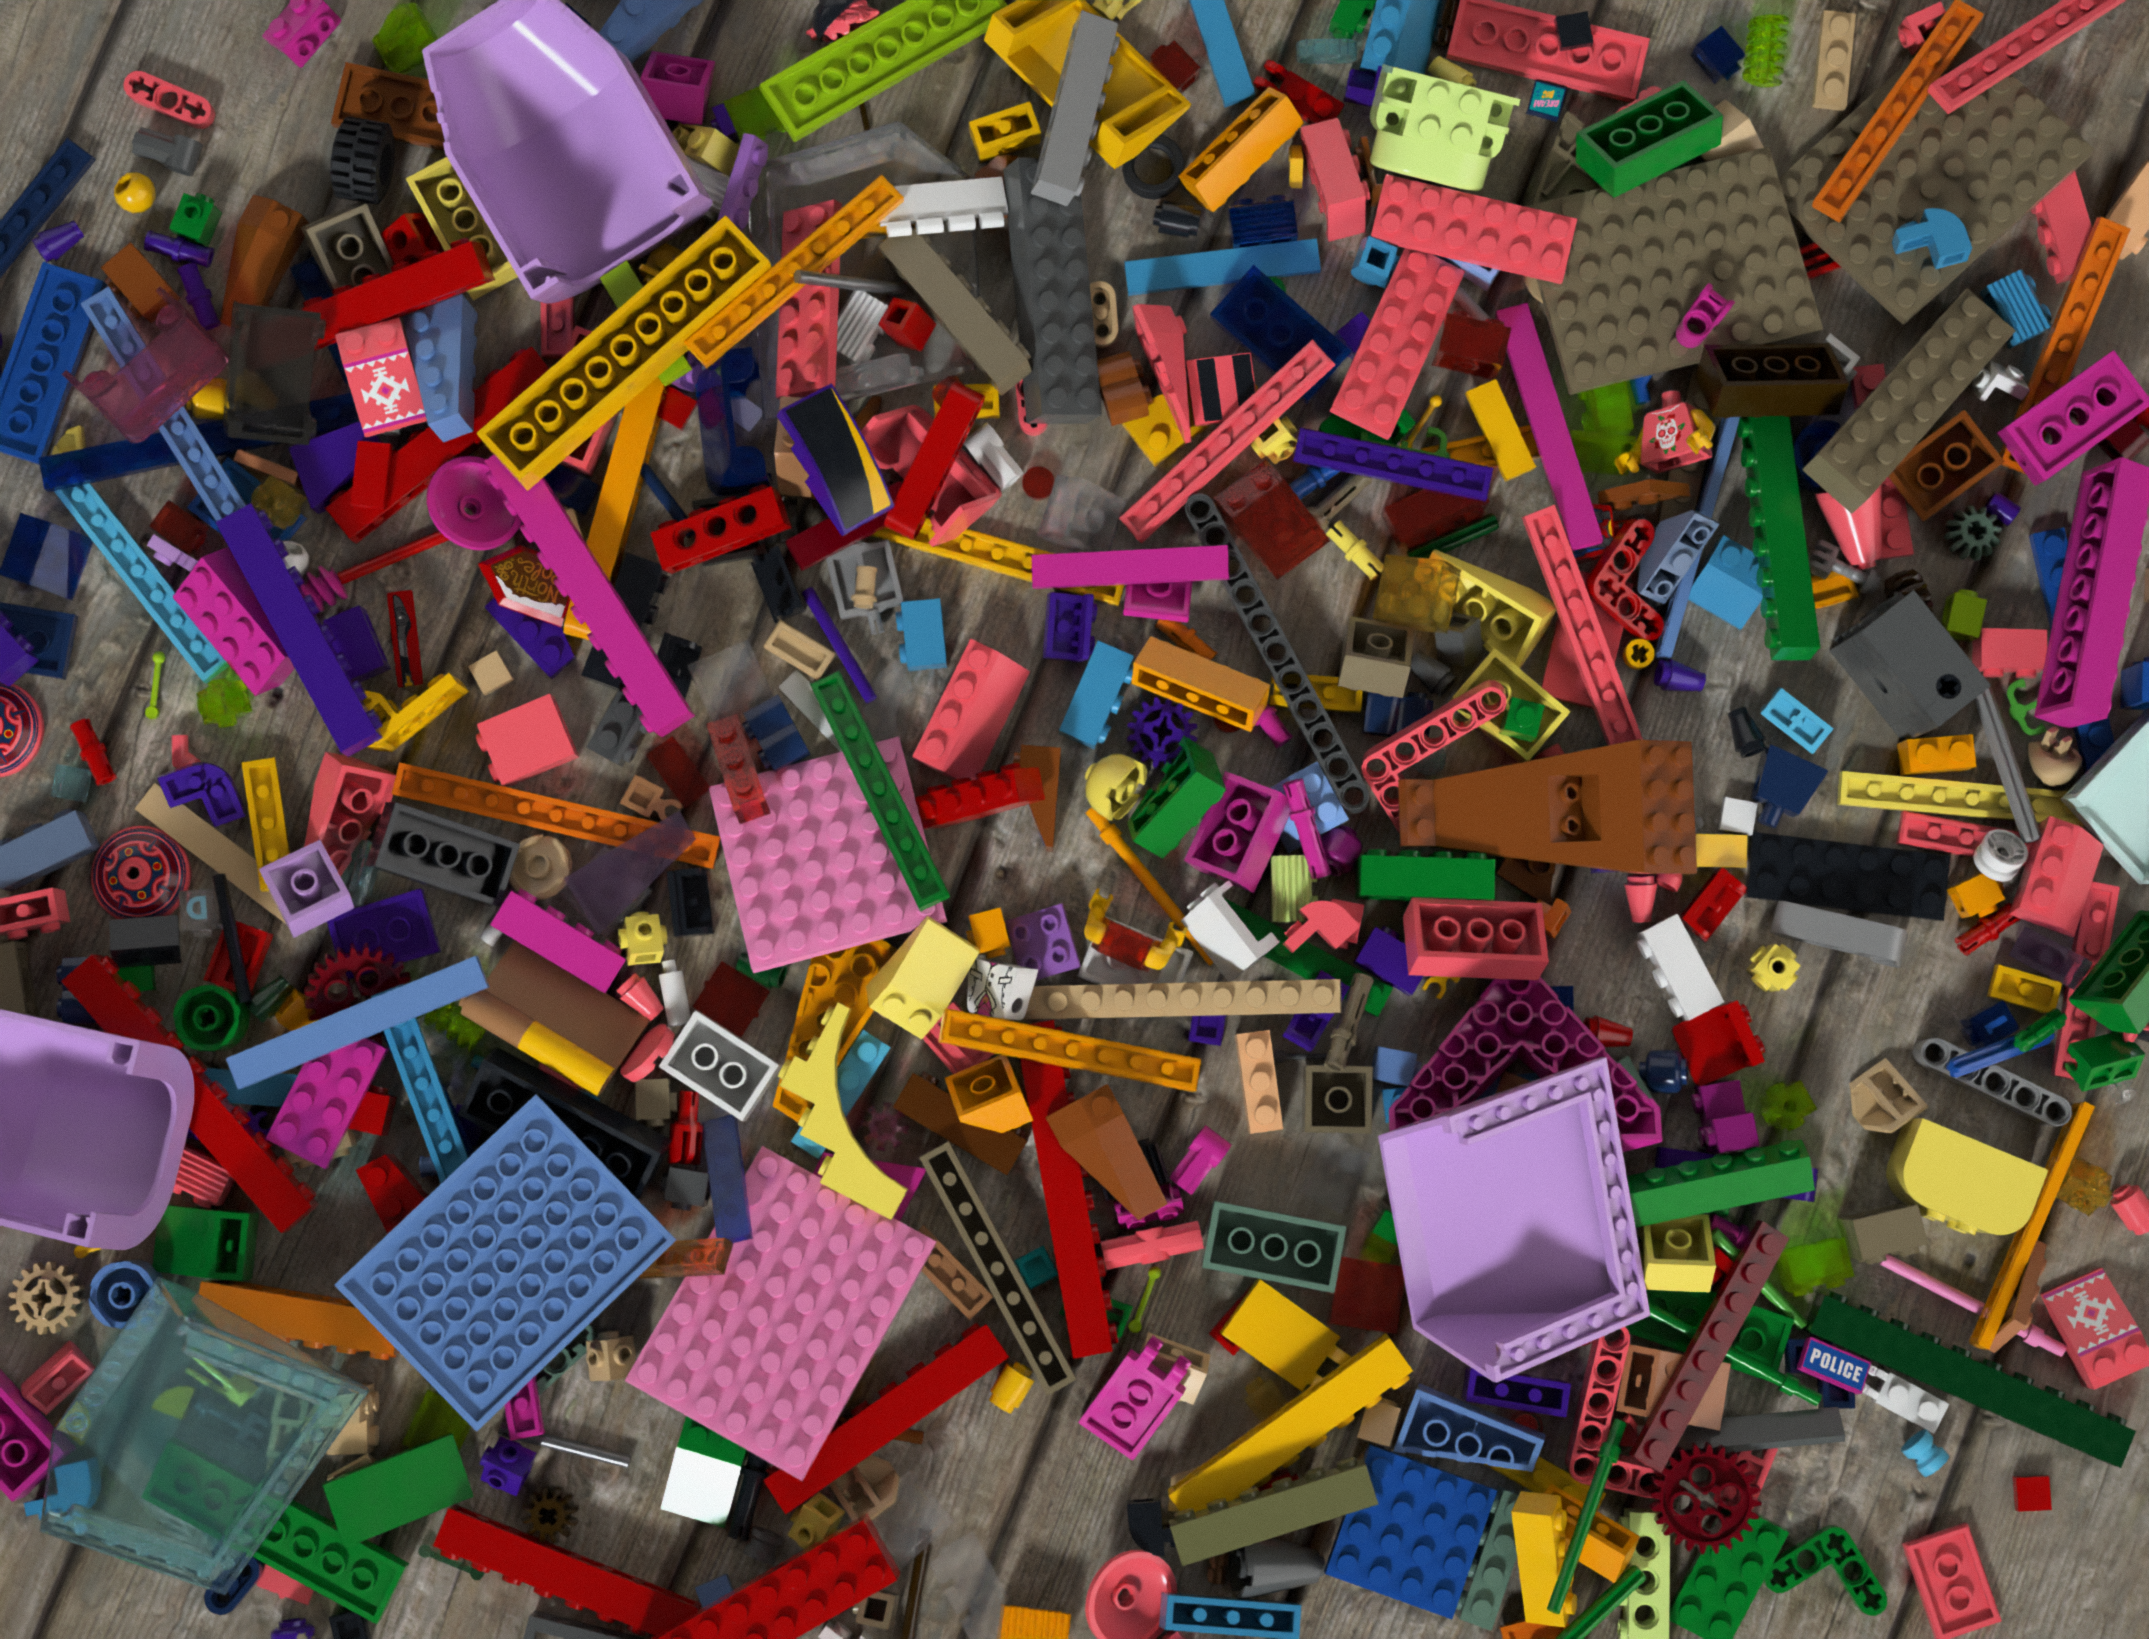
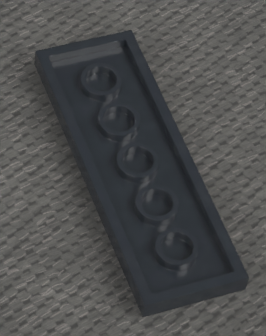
(1847, 876)

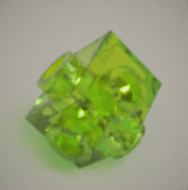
(223, 702)
(1798, 1105)

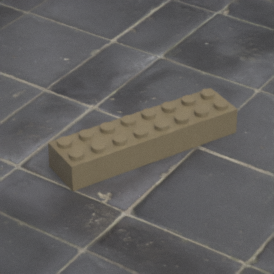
(1908, 401)

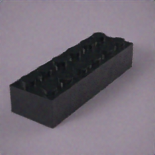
(618, 1141)

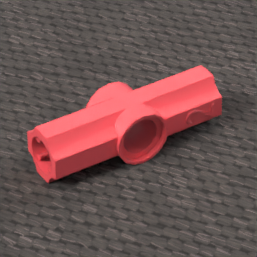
(1152, 1245)

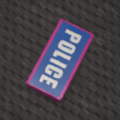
(1833, 1365)

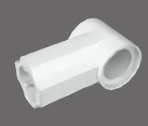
(987, 449)

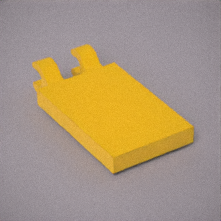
(1282, 1336)

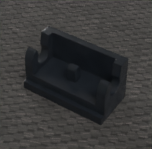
(777, 585)
(675, 656)
(690, 902)
(145, 941)

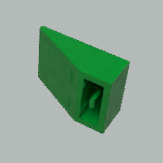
(206, 1243)

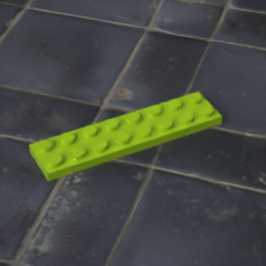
(873, 60)

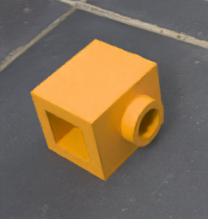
(1976, 895)
(989, 933)

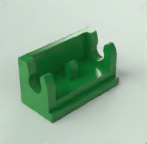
(2103, 1061)

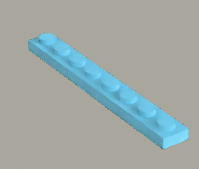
(142, 578)

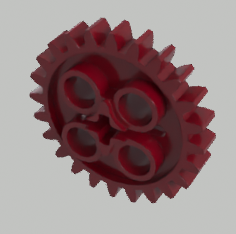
(327, 1003)
(1688, 1521)

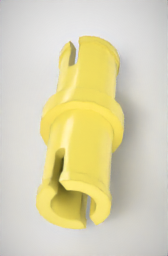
(1355, 550)

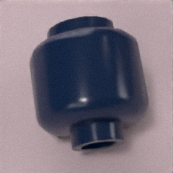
(1664, 1071)

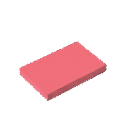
(1951, 1582)

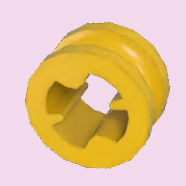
(1648, 656)

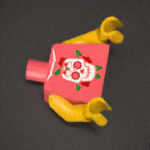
(1670, 438)

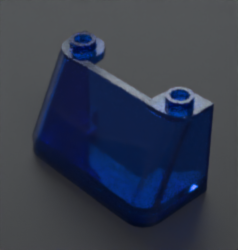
(726, 466)

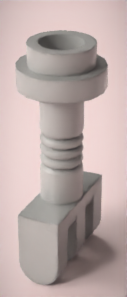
(1824, 561)

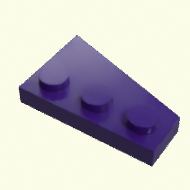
(539, 639)

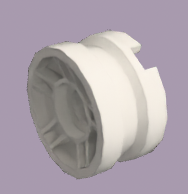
(2000, 855)

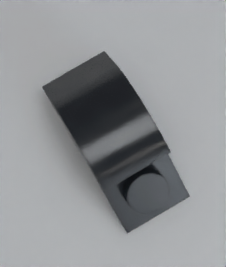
(1147, 1525)

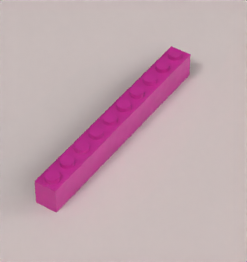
(594, 601)

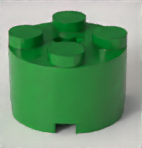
(194, 1026)

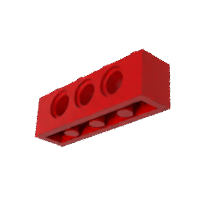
(769, 520)

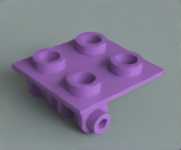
(1044, 941)

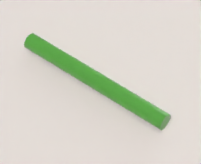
(1768, 1289)

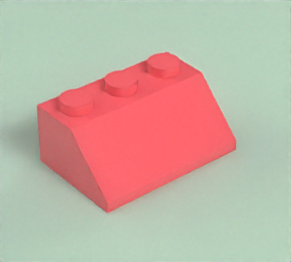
(2057, 876)

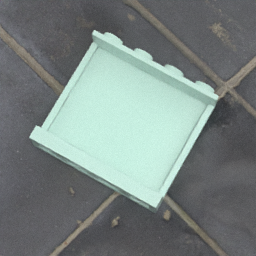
(2115, 799)

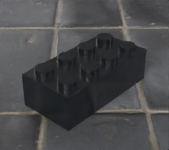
(442, 854)

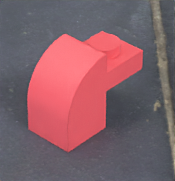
(1325, 918)

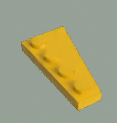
(1158, 433)

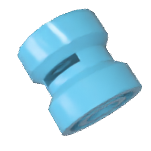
(1926, 1454)

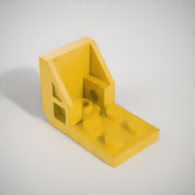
(415, 712)

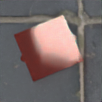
(731, 999)

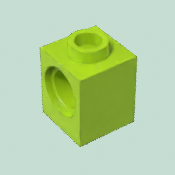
(1964, 615)

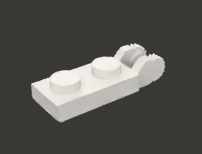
(1906, 1400)

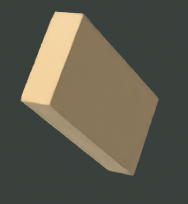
(799, 650)

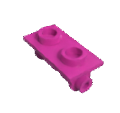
(1166, 1213)

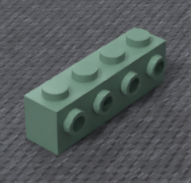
(1491, 1564)

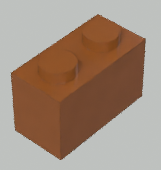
(137, 280)

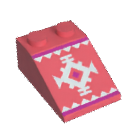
(381, 376)
(2097, 1329)

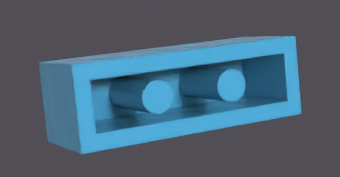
(1097, 695)

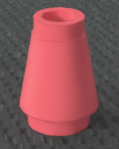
(1641, 896)
(640, 996)

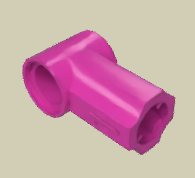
(1203, 1154)

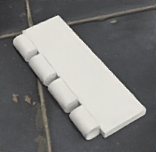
(948, 201)

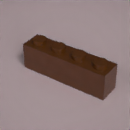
(936, 1111)

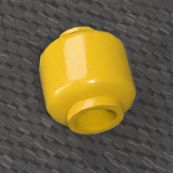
(209, 401)

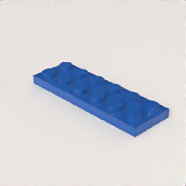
(45, 346)

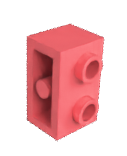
(33, 911)

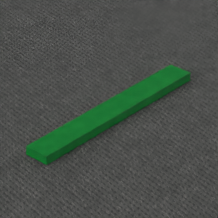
(880, 791)

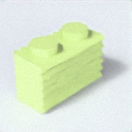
(1289, 888)

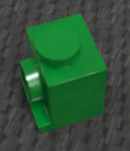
(1351, 18)

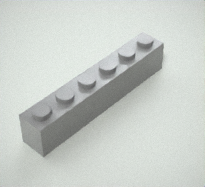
(1075, 109)

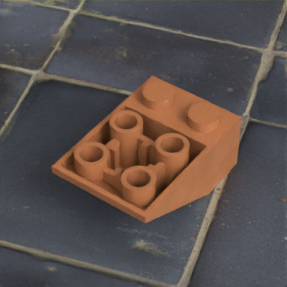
(1648, 1373)

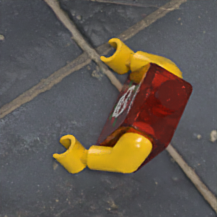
(1126, 943)

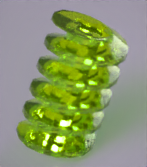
(1763, 49)
(457, 1025)

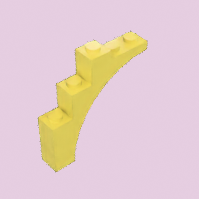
(816, 1080)

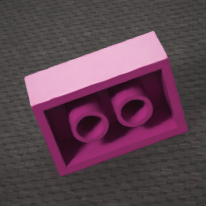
(1239, 832)

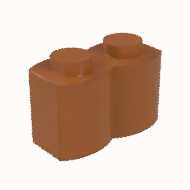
(1121, 388)

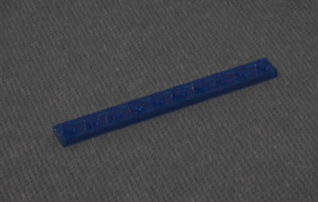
(154, 453)

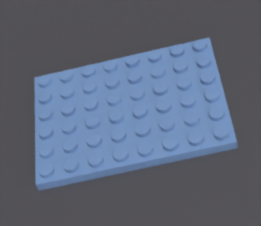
(505, 1262)

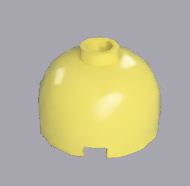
(1113, 783)

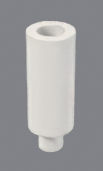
(674, 994)

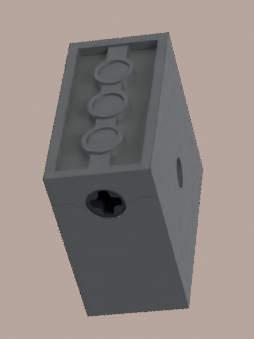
(1908, 665)

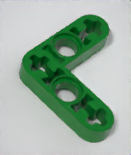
(1826, 1556)

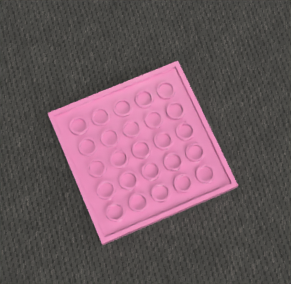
(817, 865)

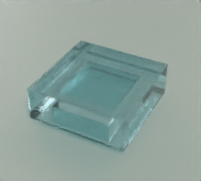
(71, 783)

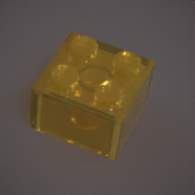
(1417, 593)

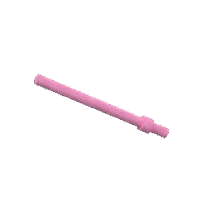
(2032, 1335)

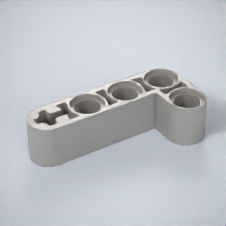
(1840, 932)

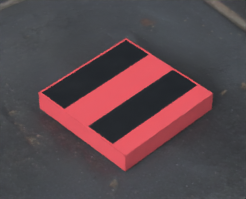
(1219, 386)

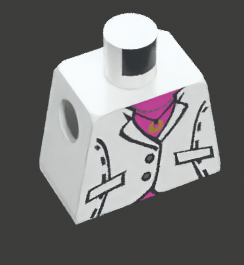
(999, 989)

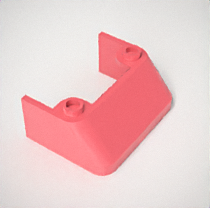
(967, 491)

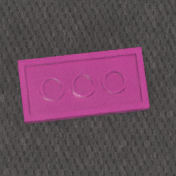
(326, 1101)

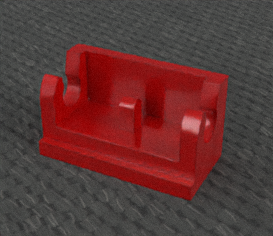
(1712, 904)

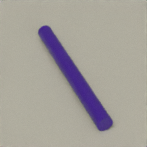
(839, 645)

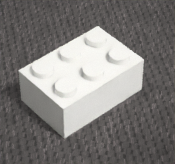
(720, 1066)

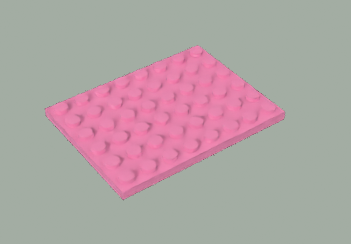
(790, 1322)

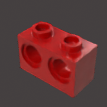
(410, 238)

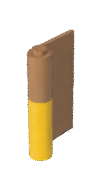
(556, 1018)

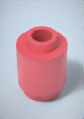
(2132, 1208)

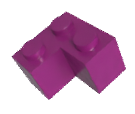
(1723, 1117)

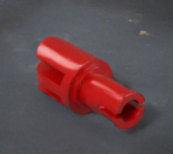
(686, 1132)

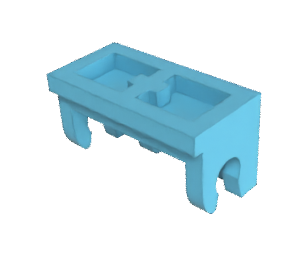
(1796, 720)

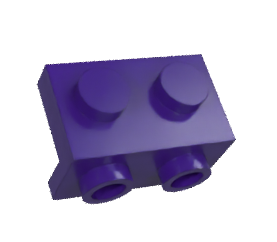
(1069, 627)

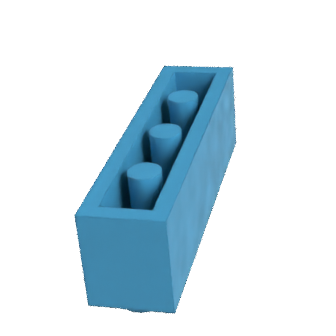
(1230, 1616)

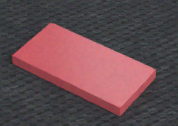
(1561, 672)

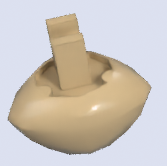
(2053, 761)

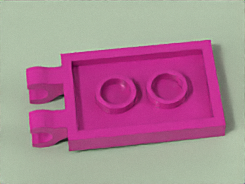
(1135, 1400)

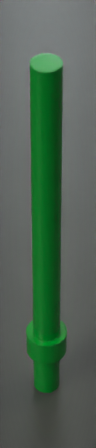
(1786, 1382)
(1608, 1454)

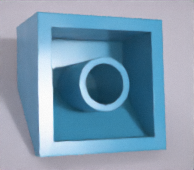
(1728, 583)

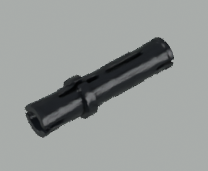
(748, 1496)

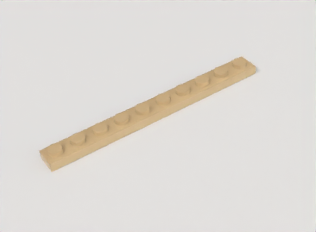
(1185, 999)

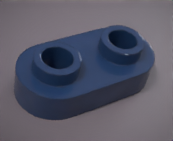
(237, 1592)

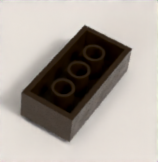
(1771, 380)

